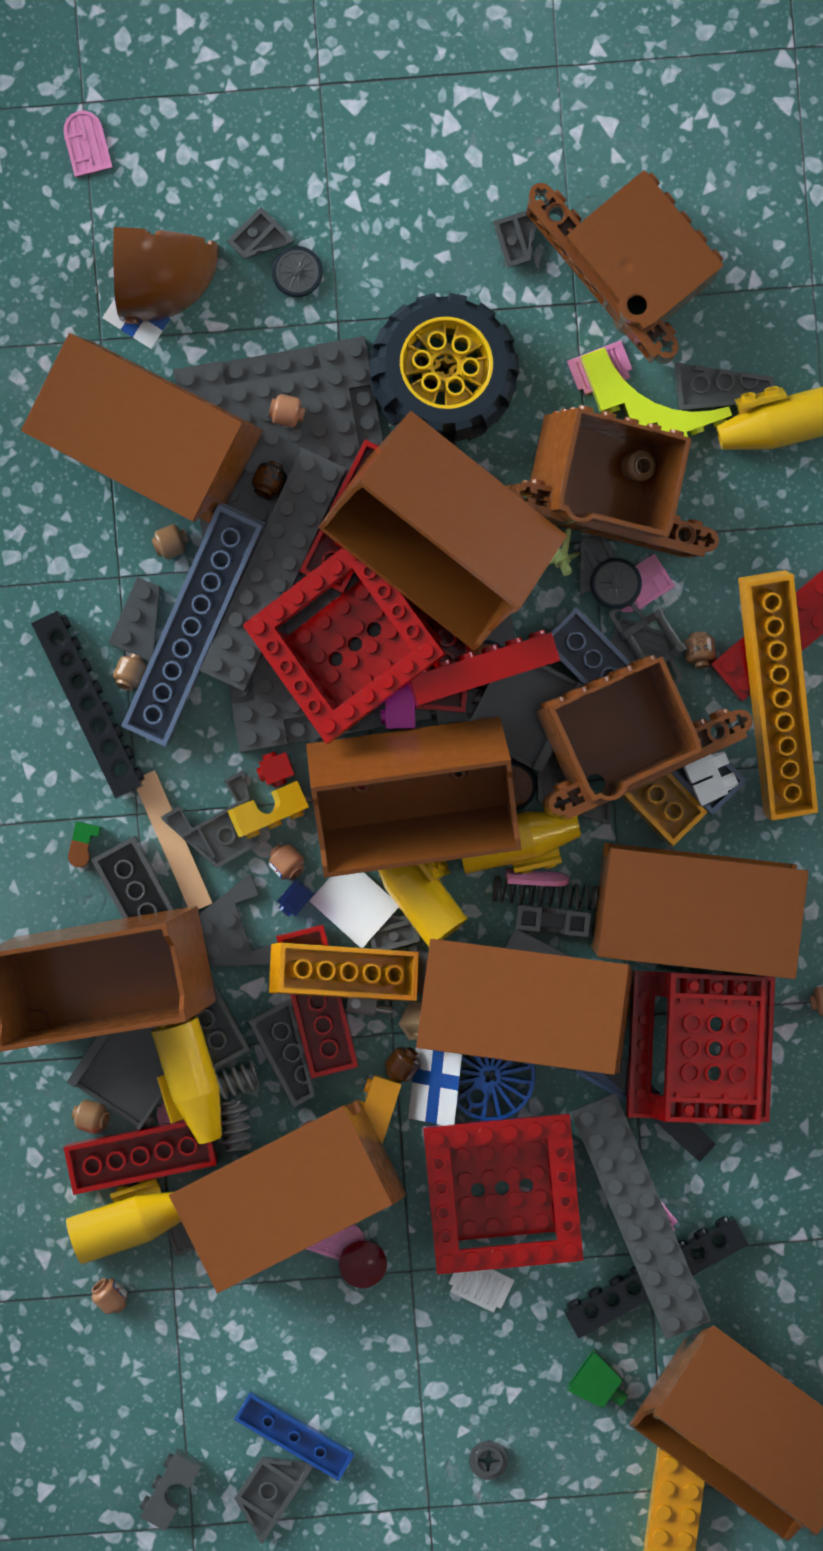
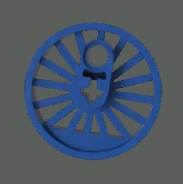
(478, 1082)

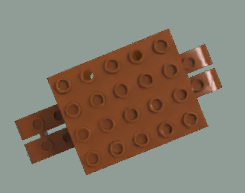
(631, 249)
(582, 485)
(629, 733)

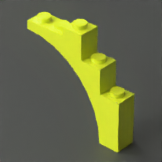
(612, 391)

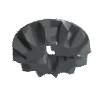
(496, 1468)

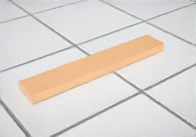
(173, 845)

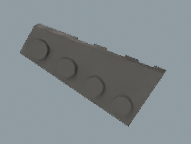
(714, 388)

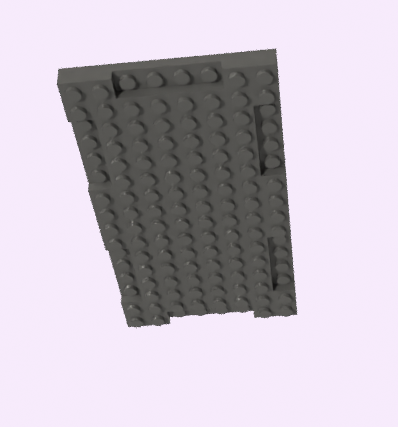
(336, 421)

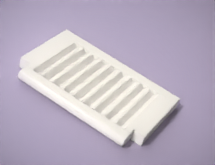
(482, 1287)

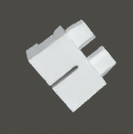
(716, 785)

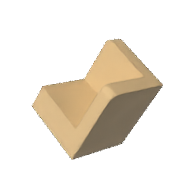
(410, 1020)

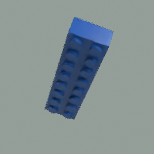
(294, 1436)

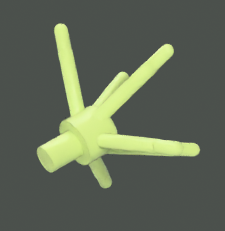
(562, 558)

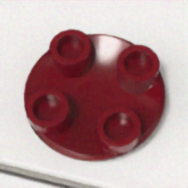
(362, 1264)

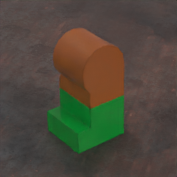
(80, 844)

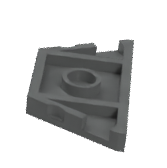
(270, 1491)

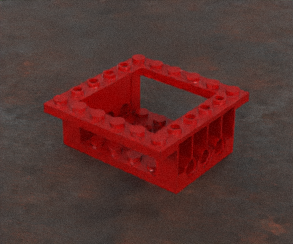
(345, 693)
(744, 1038)
(508, 1152)

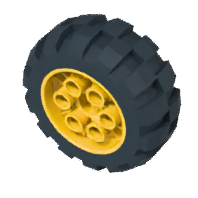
(463, 413)

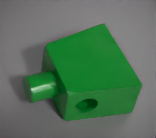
(597, 1382)

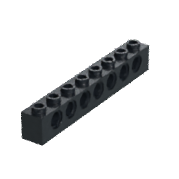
(45, 630)
(627, 1301)

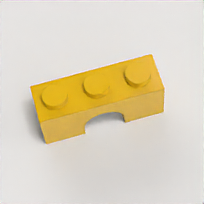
(249, 819)

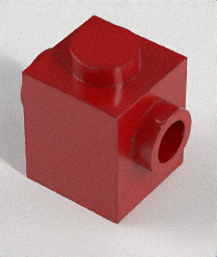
(275, 769)

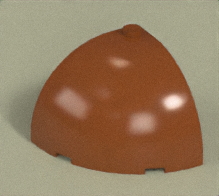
(159, 272)

